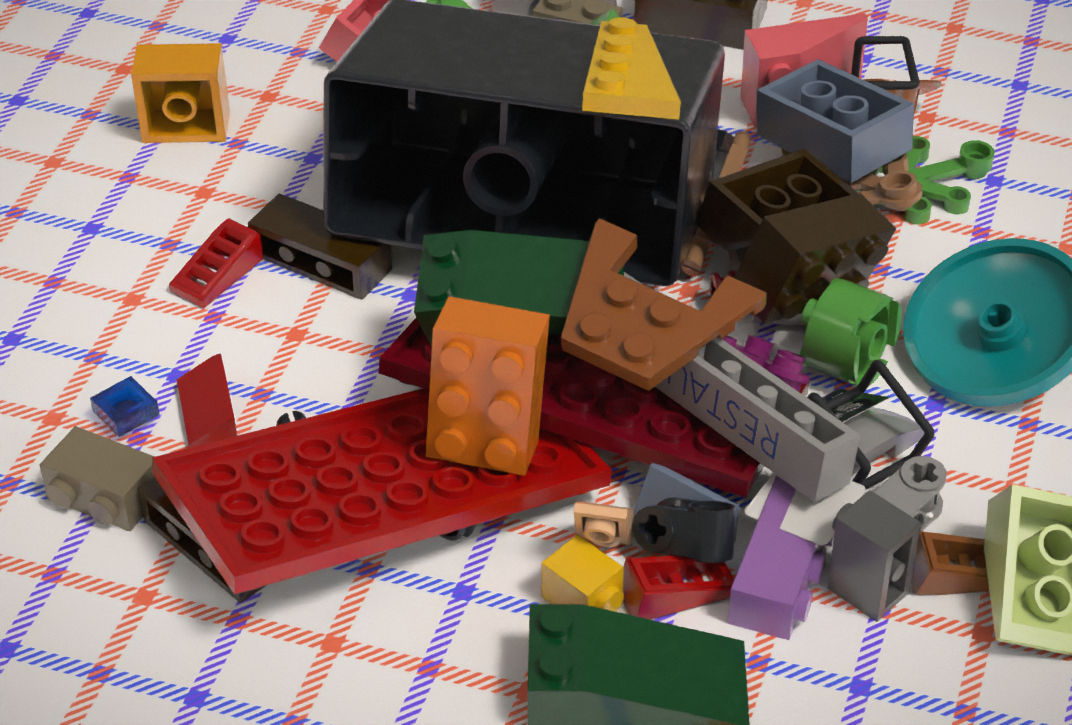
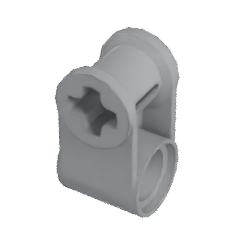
(916, 489)

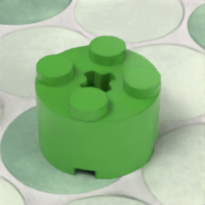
(849, 330)

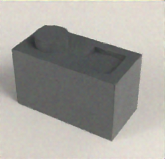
(873, 554)

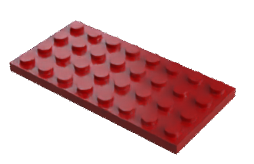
(350, 489)

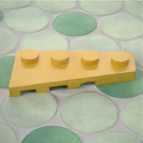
(629, 74)

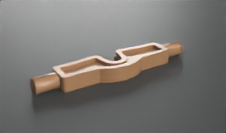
(731, 164)

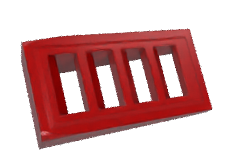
(229, 239)
(650, 598)

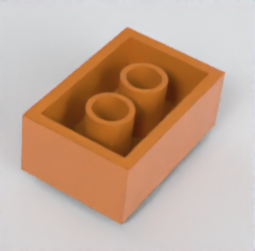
(486, 385)

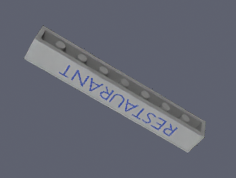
(765, 418)

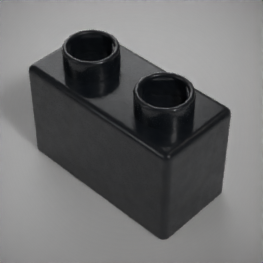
(482, 128)

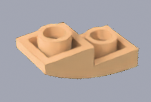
(604, 523)

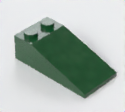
(501, 271)
(630, 671)

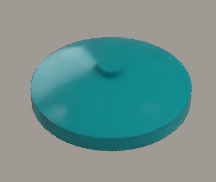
(993, 322)

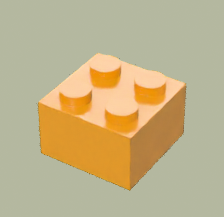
(181, 92)

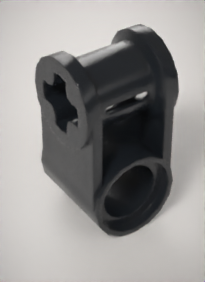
(687, 529)

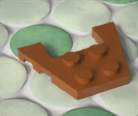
(638, 328)

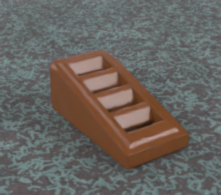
(937, 576)

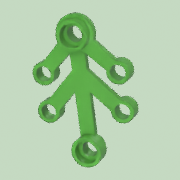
(973, 162)

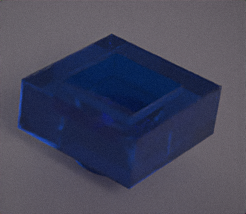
(124, 406)

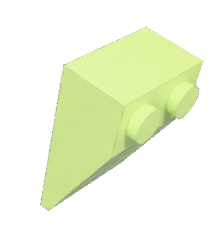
(1030, 567)

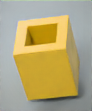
(582, 576)

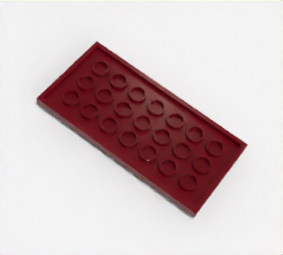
(607, 414)

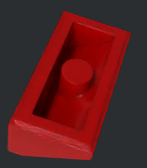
(206, 403)

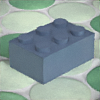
(836, 119)

